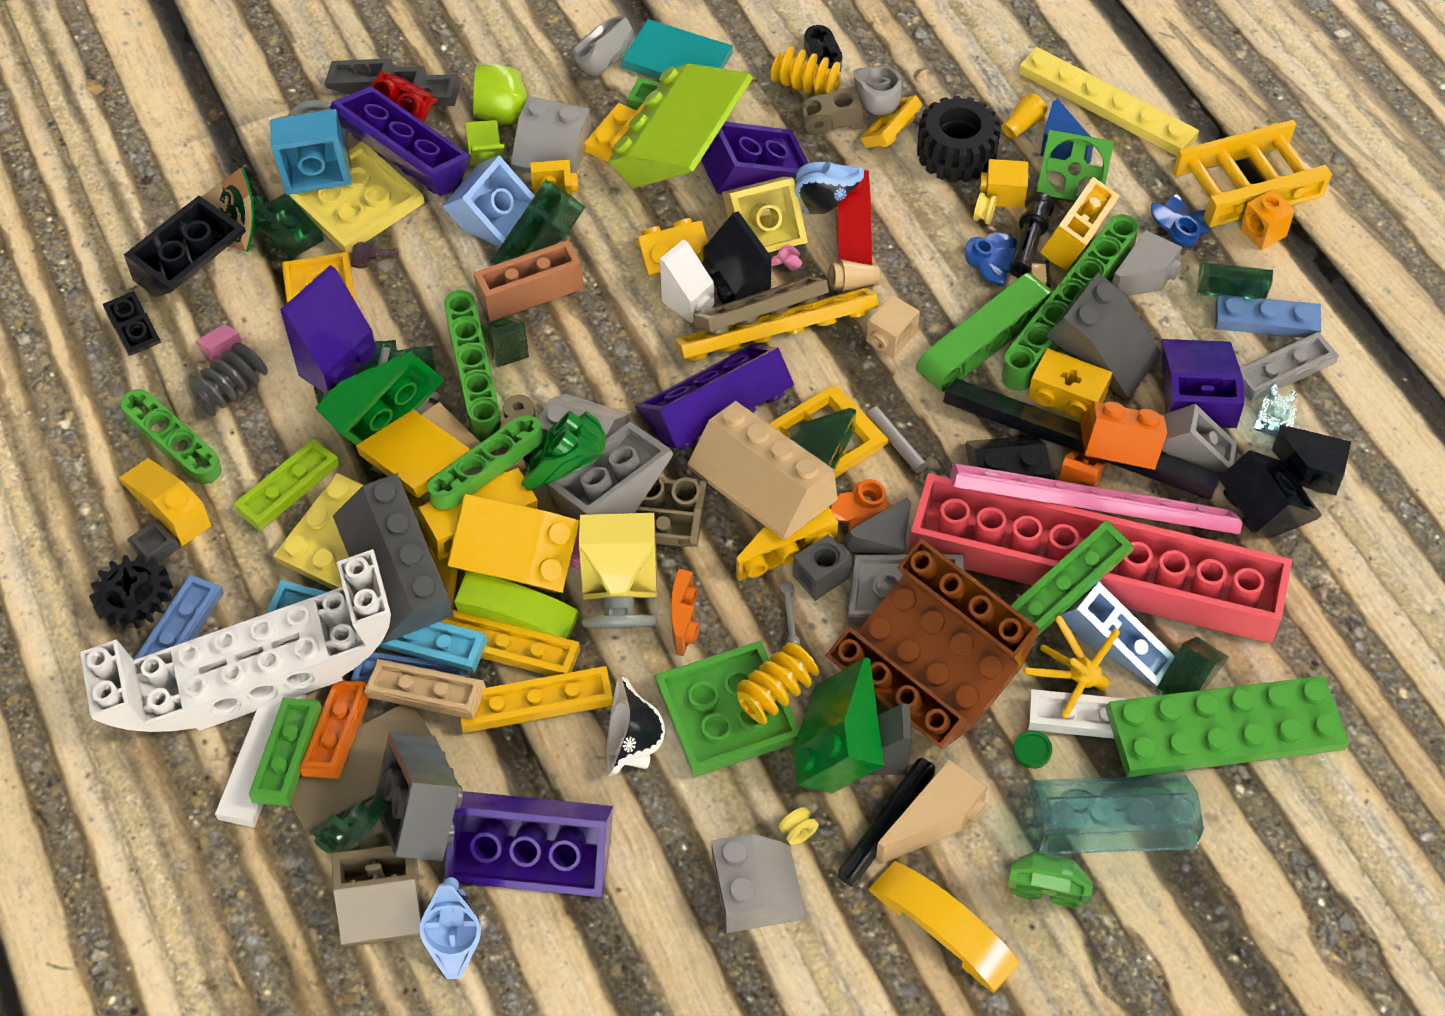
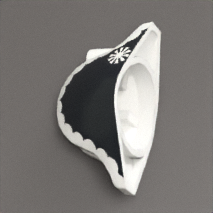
(633, 730)

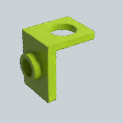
(483, 141)

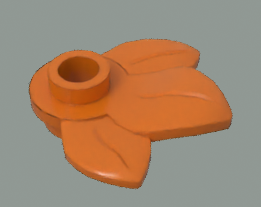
(855, 508)

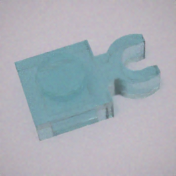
(1276, 411)

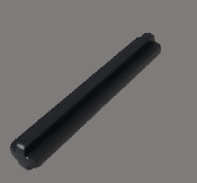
(900, 800)

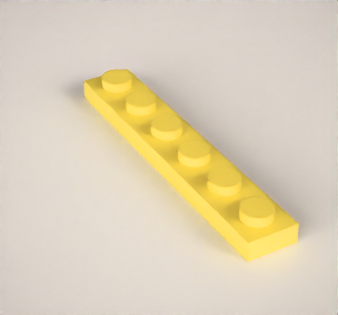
(1108, 101)

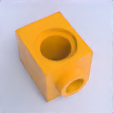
(1267, 219)

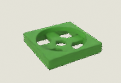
(1060, 166)

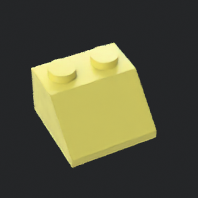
(770, 211)

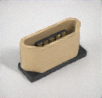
(1041, 272)

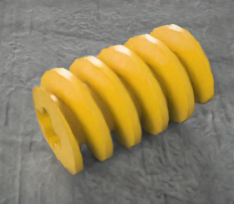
(804, 73)
(774, 680)

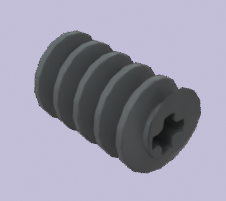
(225, 376)

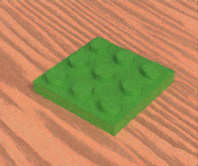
(709, 717)

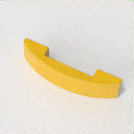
(948, 922)

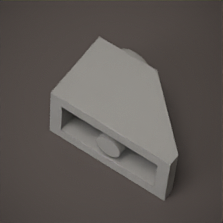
(1148, 265)
(1198, 439)

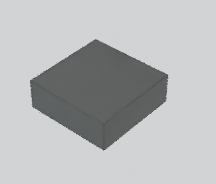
(154, 542)

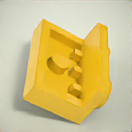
(656, 243)

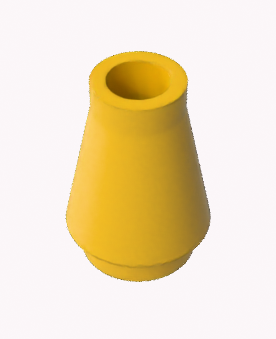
(1026, 114)

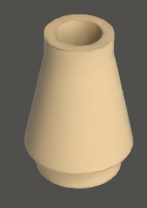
(852, 275)

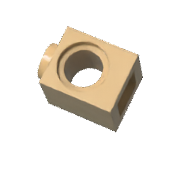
(892, 326)

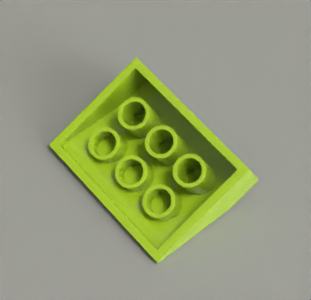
(677, 123)

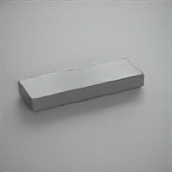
(1287, 365)

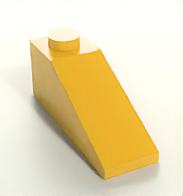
(1079, 224)
(167, 500)

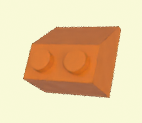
(1123, 434)

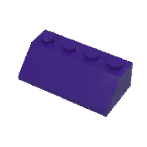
(403, 139)
(746, 377)
(530, 844)

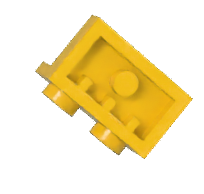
(610, 131)

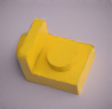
(556, 172)

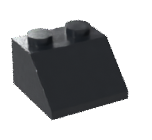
(737, 261)
(1014, 454)
(1267, 495)

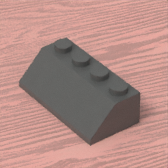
(384, 521)

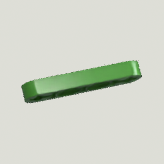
(173, 434)
(517, 437)

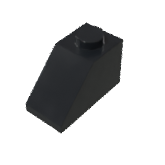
(1312, 457)

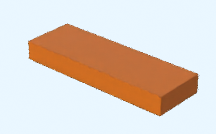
(335, 730)

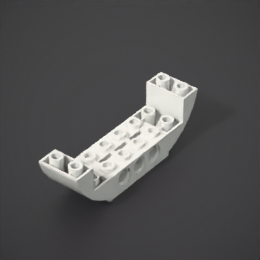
(244, 663)

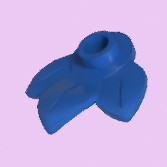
(1179, 222)
(991, 256)

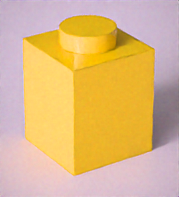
(1007, 181)

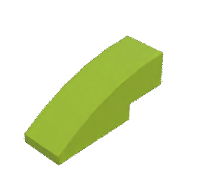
(514, 605)

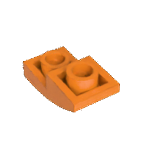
(683, 611)

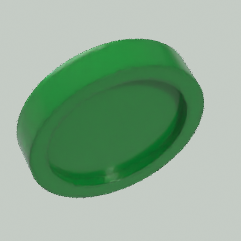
(1032, 749)

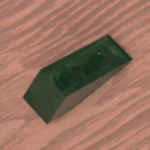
(541, 224)

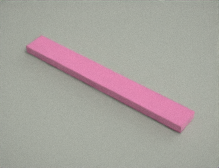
(1095, 498)

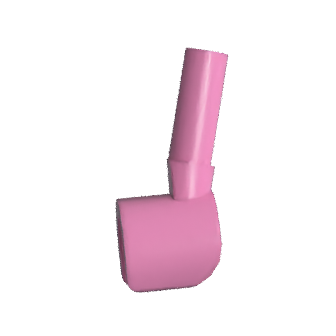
(788, 256)

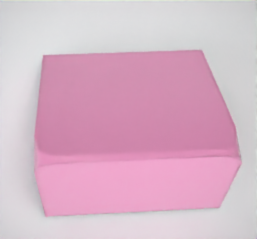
(218, 341)

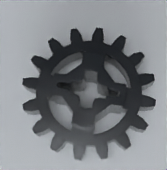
(131, 591)

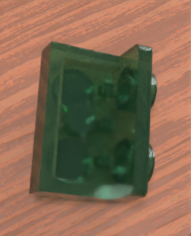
(286, 225)
(1233, 281)

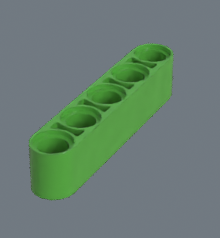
(983, 332)
(472, 364)

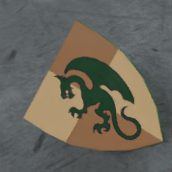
(236, 200)

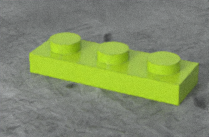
(286, 484)

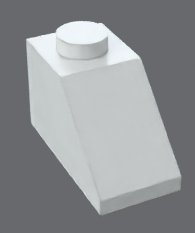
(685, 282)

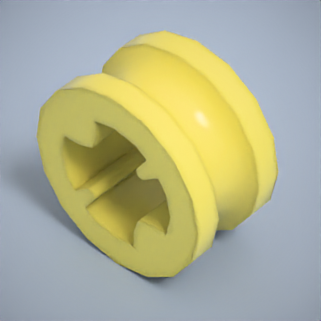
(985, 208)
(798, 826)

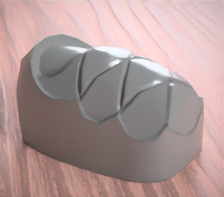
(603, 45)
(878, 89)

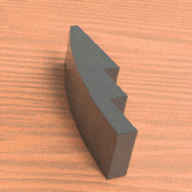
(356, 75)

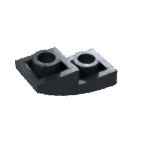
(131, 323)

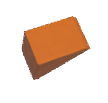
(1082, 469)

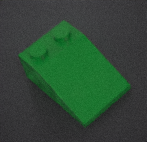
(378, 396)
(839, 731)

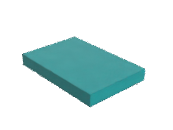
(665, 46)

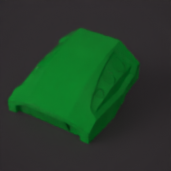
(565, 449)

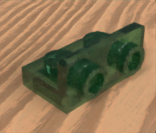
(350, 829)

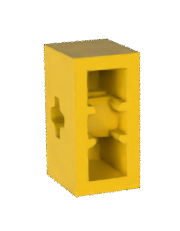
(1068, 383)

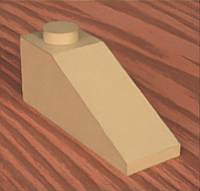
(936, 813)

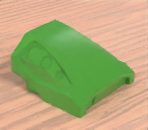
(1052, 876)

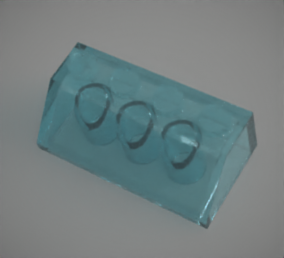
(1116, 814)

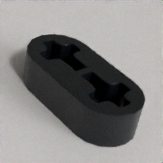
(829, 47)

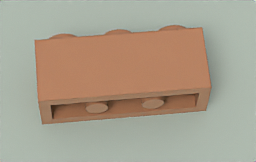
(529, 280)

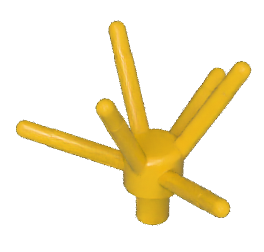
(1082, 670)

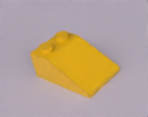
(513, 543)

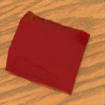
(405, 94)

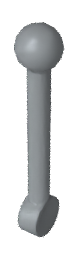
(787, 591)

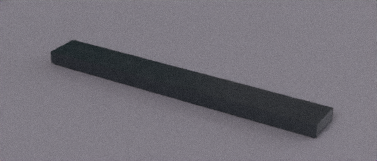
(1069, 435)

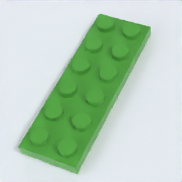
(1226, 726)

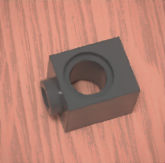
(819, 579)

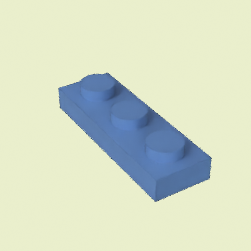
(1267, 316)

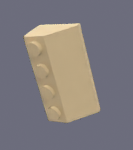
(762, 470)

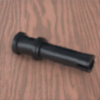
(1032, 225)

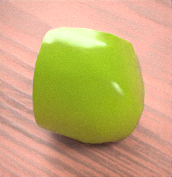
(498, 94)

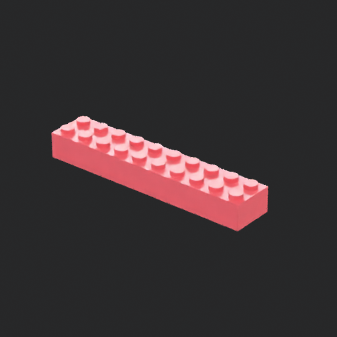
(1163, 575)

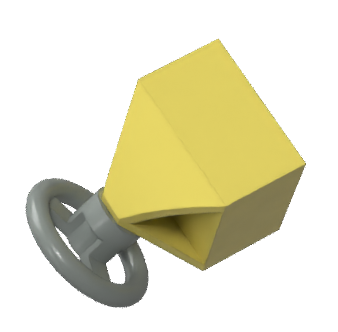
(618, 566)

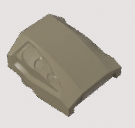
(676, 510)

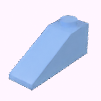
(1135, 648)

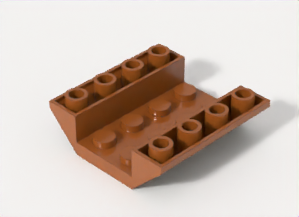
(939, 645)

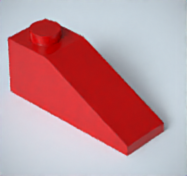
(854, 224)

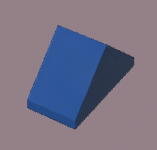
(1062, 120)

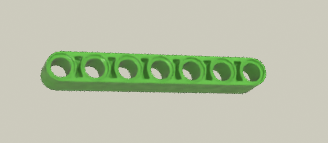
(1102, 256)

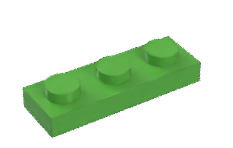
(284, 752)

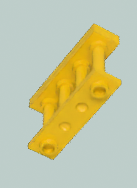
(1231, 205)

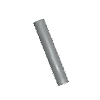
(897, 440)

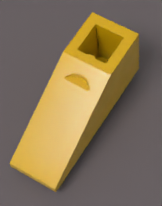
(770, 550)

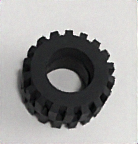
(958, 138)

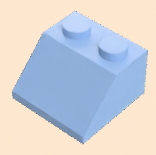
(489, 201)

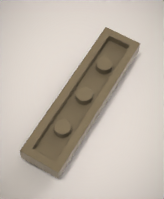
(770, 301)

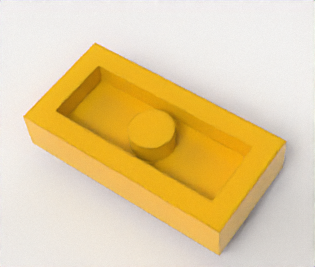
(885, 128)

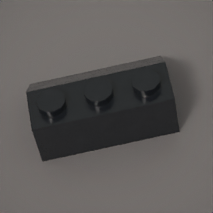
(181, 246)

